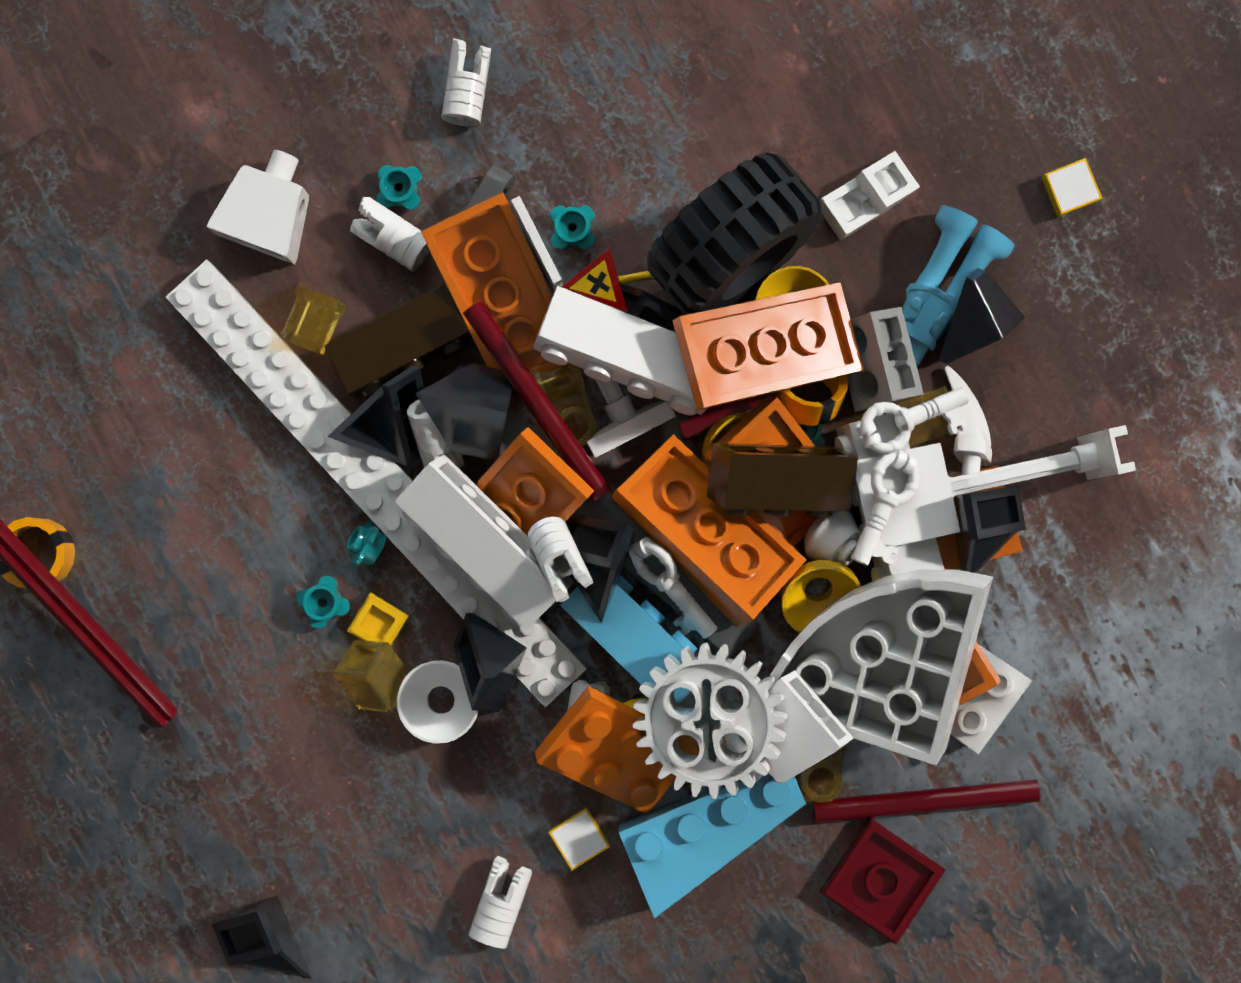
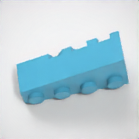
(698, 835)

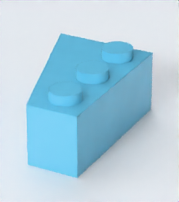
(630, 633)

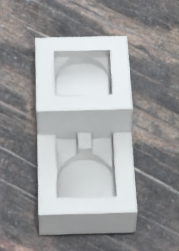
(868, 195)

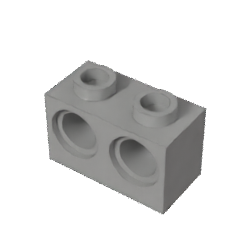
(887, 360)

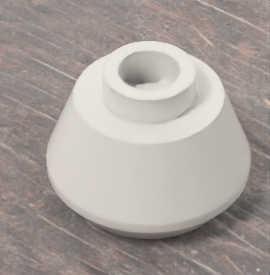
(833, 538)

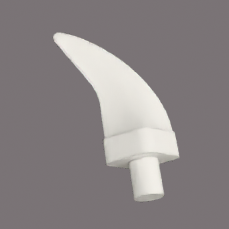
(973, 444)

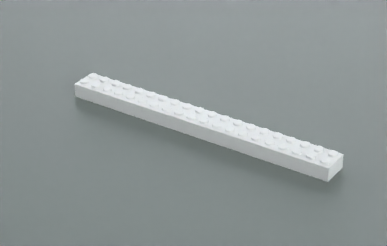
(371, 481)

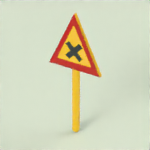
(601, 282)

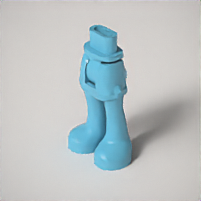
(928, 308)

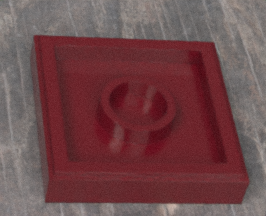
(882, 880)

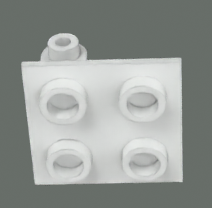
(982, 715)

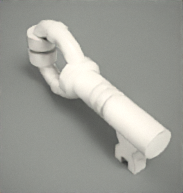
(906, 419)
(885, 501)
(668, 581)

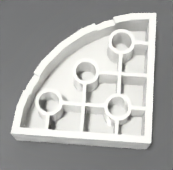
(894, 657)

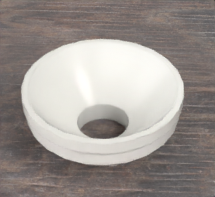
(415, 708)

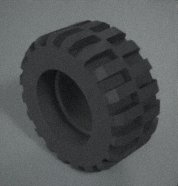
(734, 234)

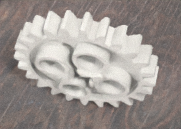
(752, 720)

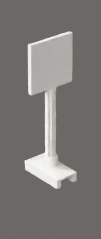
(625, 419)
(932, 508)

